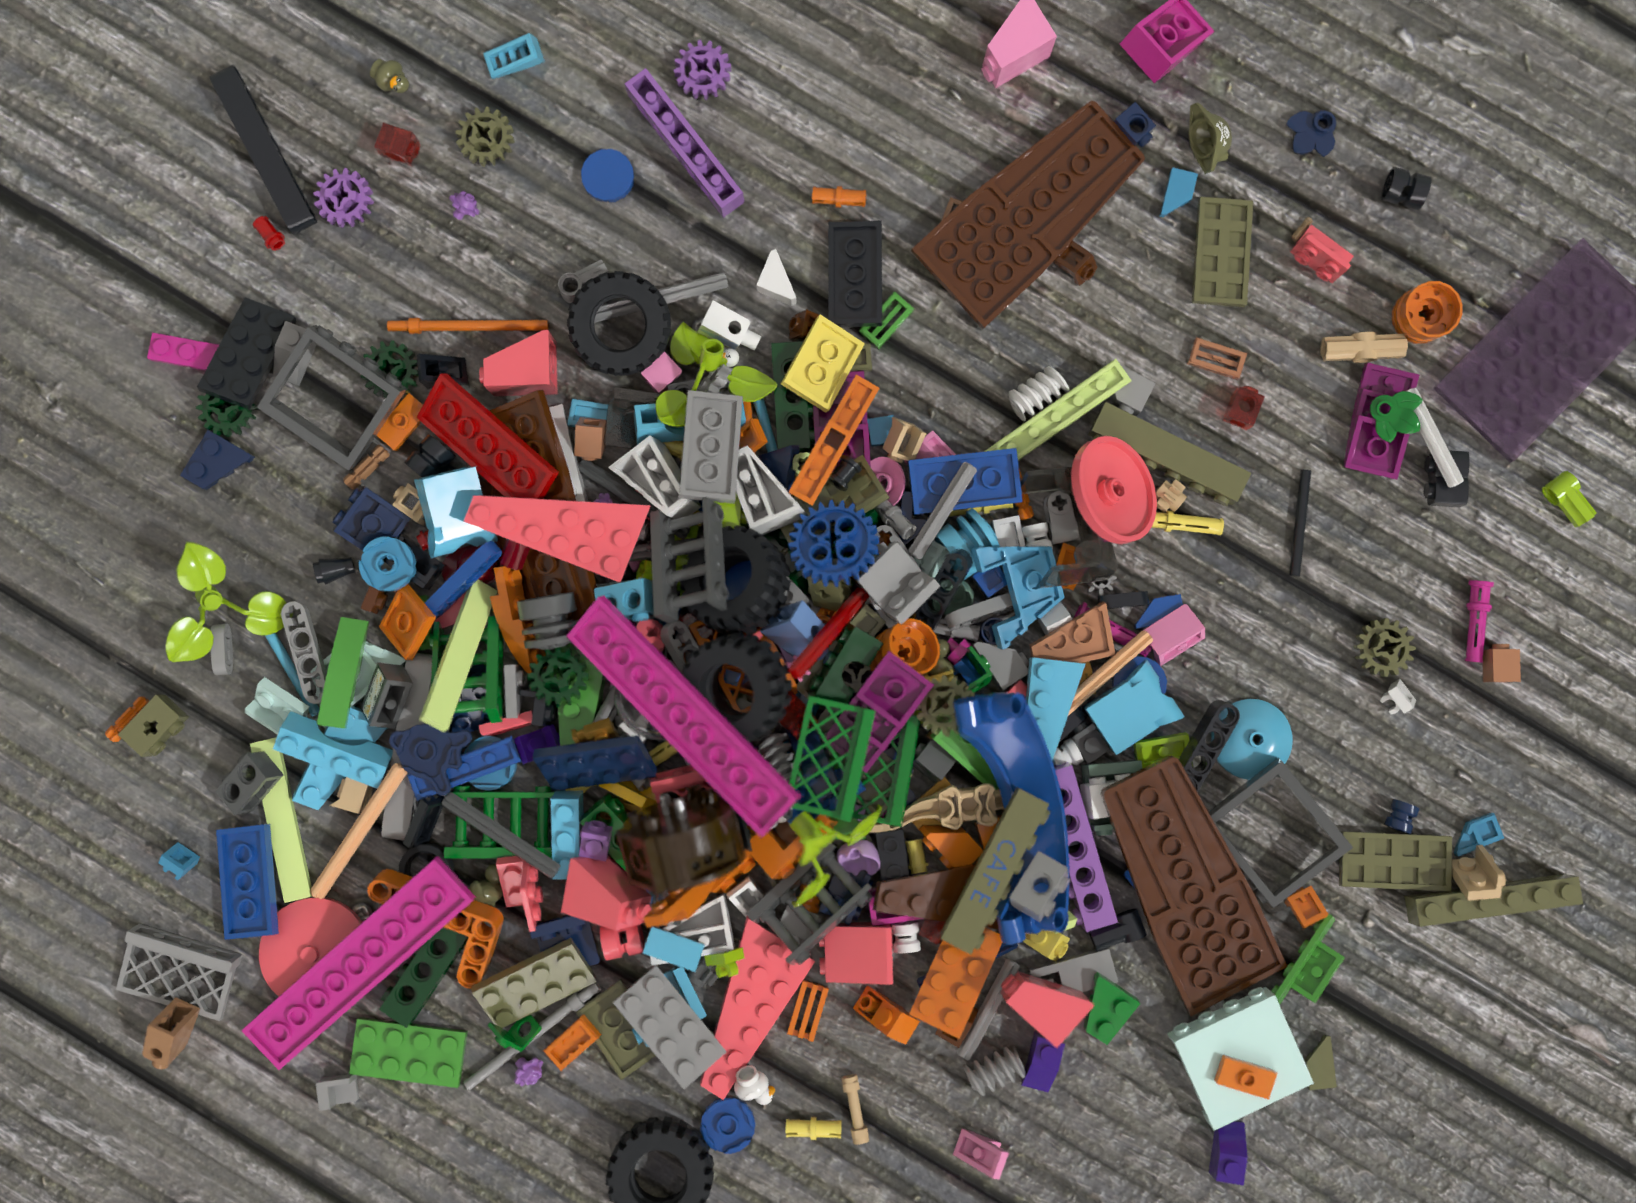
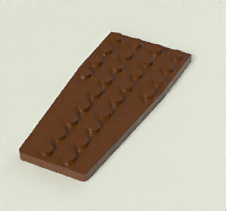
(1027, 212)
(543, 573)
(1190, 887)

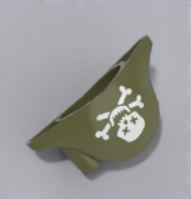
(1208, 137)

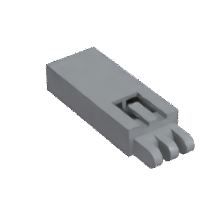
(1079, 970)

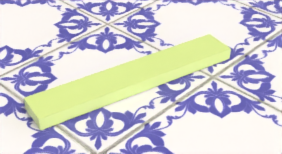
(1065, 410)
(458, 656)
(285, 830)

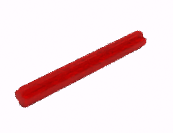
(828, 633)

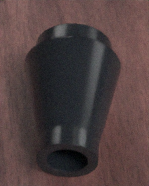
(332, 569)

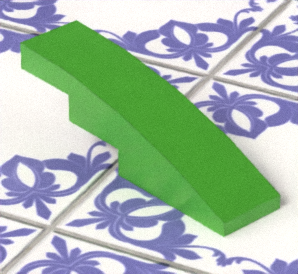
(343, 672)

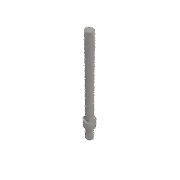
(574, 1003)

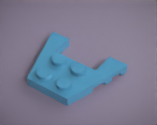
(1023, 572)

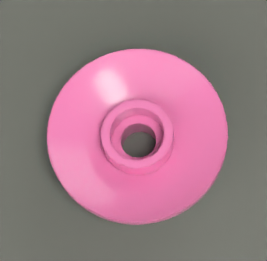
(890, 471)

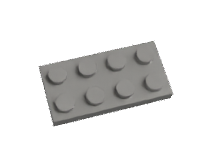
(710, 446)
(669, 1027)

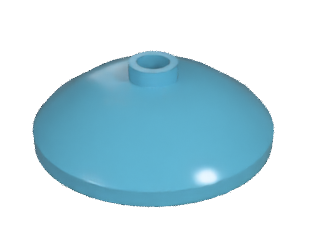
(1257, 717)

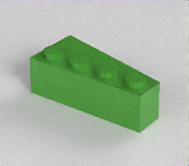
(584, 709)

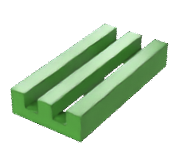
(871, 337)

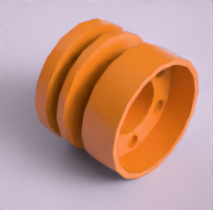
(1439, 304)
(912, 643)

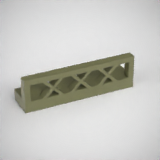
(864, 619)

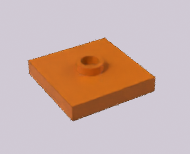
(407, 622)

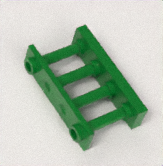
(491, 680)
(487, 849)

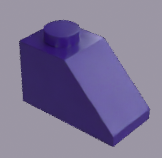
(1042, 1063)
(1229, 1154)

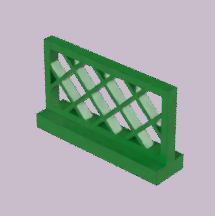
(854, 761)
(900, 777)

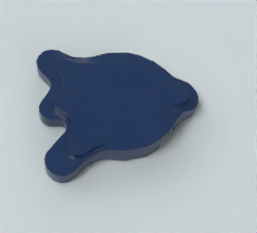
(430, 752)

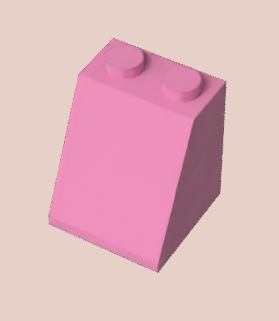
(1019, 44)

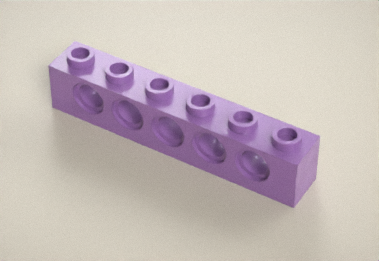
(684, 142)
(1101, 910)

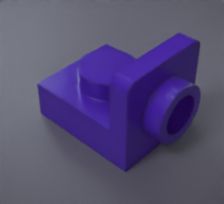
(537, 739)

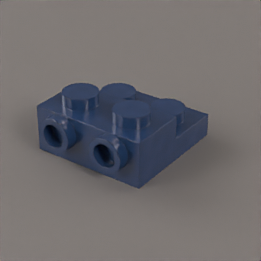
(368, 518)

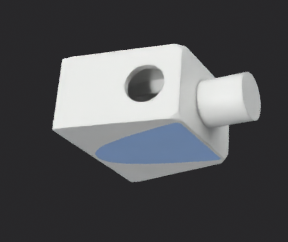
(716, 326)

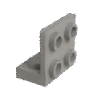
(897, 583)

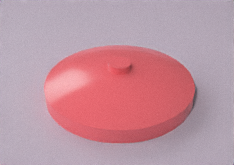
(1114, 490)
(305, 936)

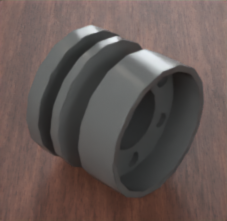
(548, 619)

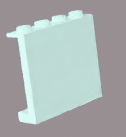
(1245, 1030)

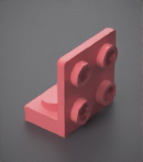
(1321, 254)
(520, 887)

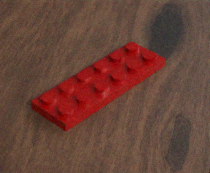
(485, 441)

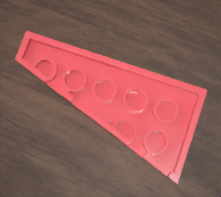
(581, 533)
(752, 1003)

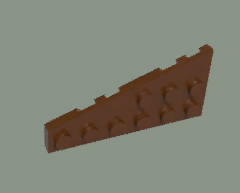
(924, 895)

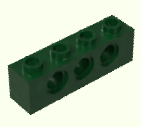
(782, 357)
(405, 1009)

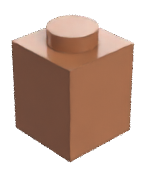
(589, 438)
(1501, 664)

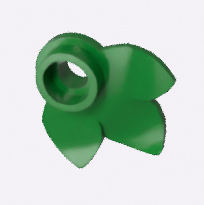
(1399, 417)

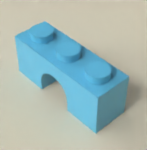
(566, 814)

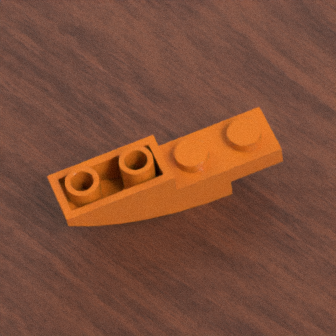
(507, 616)
(678, 905)

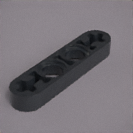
(944, 596)

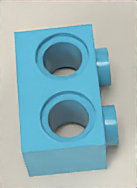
(626, 597)

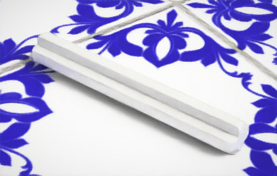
(1437, 445)

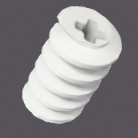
(1036, 391)

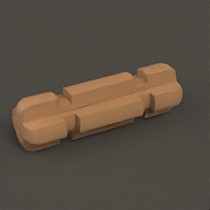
(366, 467)

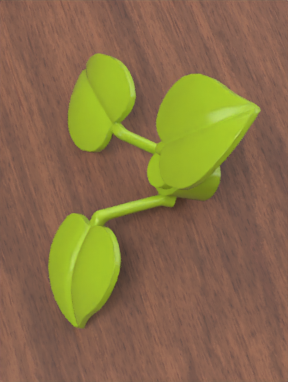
(691, 347)
(196, 572)
(815, 841)

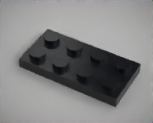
(855, 273)
(245, 354)

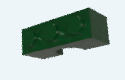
(851, 646)

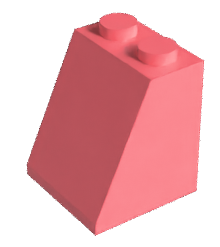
(522, 367)
(603, 895)
(858, 954)
(1046, 1005)

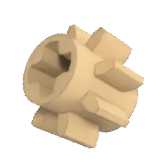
(1170, 495)

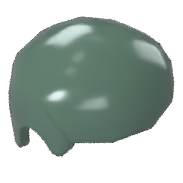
(963, 597)

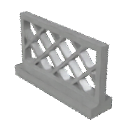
(178, 949)

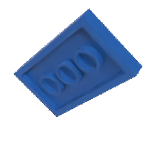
(992, 485)
(247, 882)

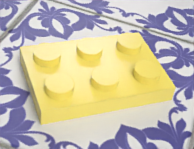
(822, 363)

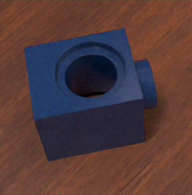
(1136, 116)

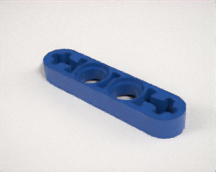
(463, 578)

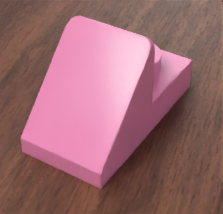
(981, 1153)

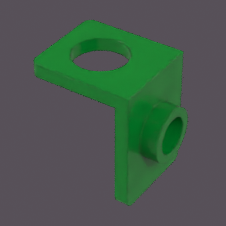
(982, 666)
(512, 1037)

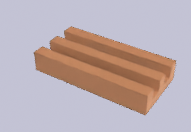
(1215, 368)

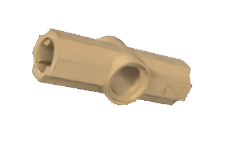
(1364, 347)

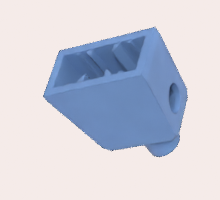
(794, 628)

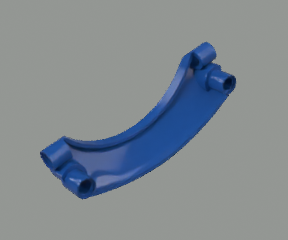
(1018, 757)

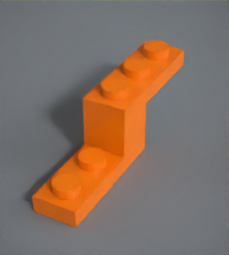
(833, 440)
(771, 854)

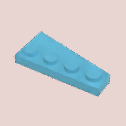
(1051, 694)
(318, 783)

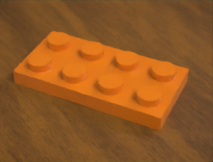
(954, 984)

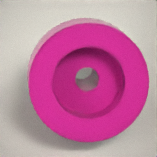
(958, 650)

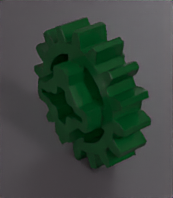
(401, 367)
(230, 420)
(549, 682)

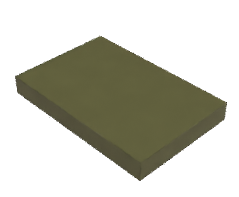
(617, 1038)

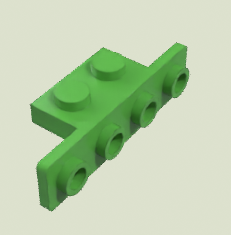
(1314, 966)

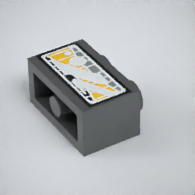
(386, 695)

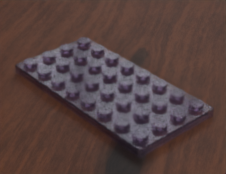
(1544, 351)

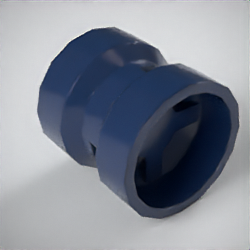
(986, 628)
(1401, 816)

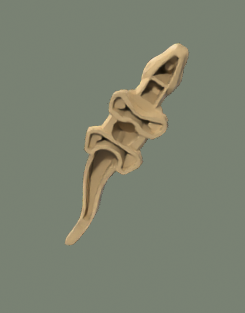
(953, 806)

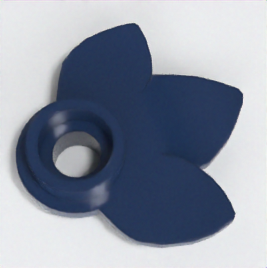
(1310, 135)

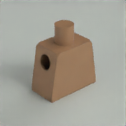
(162, 1042)

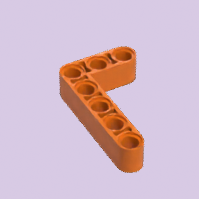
(471, 926)

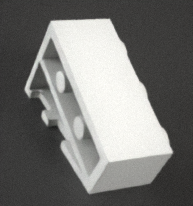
(656, 476)
(762, 495)
(707, 925)

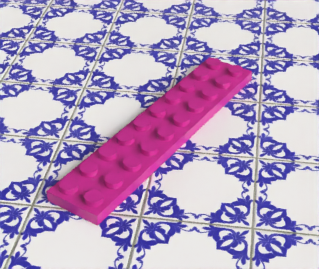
(683, 716)
(358, 963)

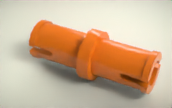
(838, 196)

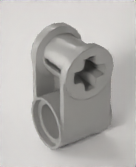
(1060, 521)

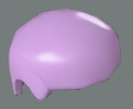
(859, 857)

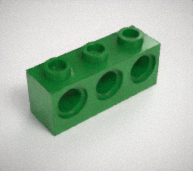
(618, 817)

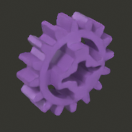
(703, 81)
(337, 188)

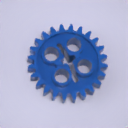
(859, 540)

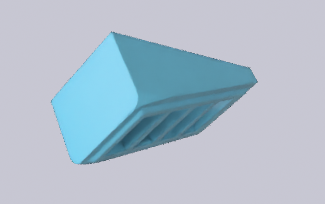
(510, 47)

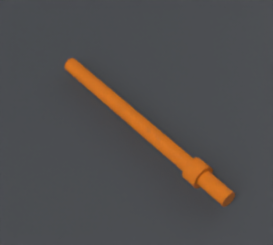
(416, 325)

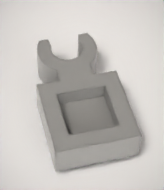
(716, 381)

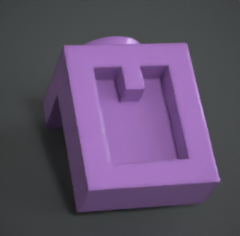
(595, 840)

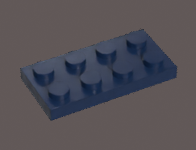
(595, 763)

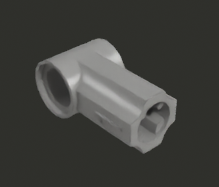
(579, 278)

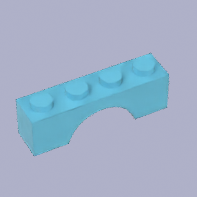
(648, 424)
(305, 741)

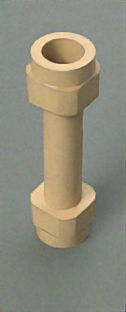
(859, 1131)

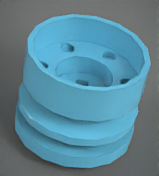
(970, 535)

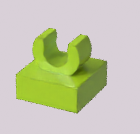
(725, 962)

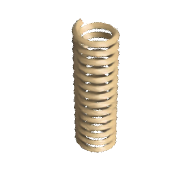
(1301, 231)

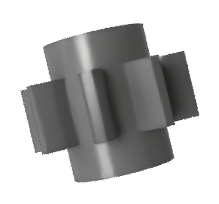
(703, 974)

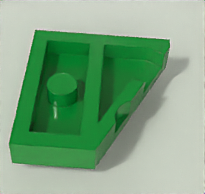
(1110, 1009)

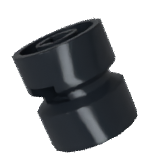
(1415, 190)
(429, 457)

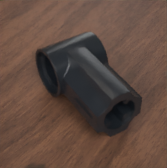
(1127, 930)

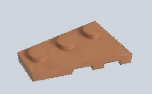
(1079, 640)

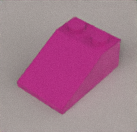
(1166, 38)

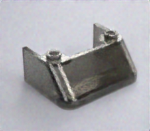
(1093, 556)

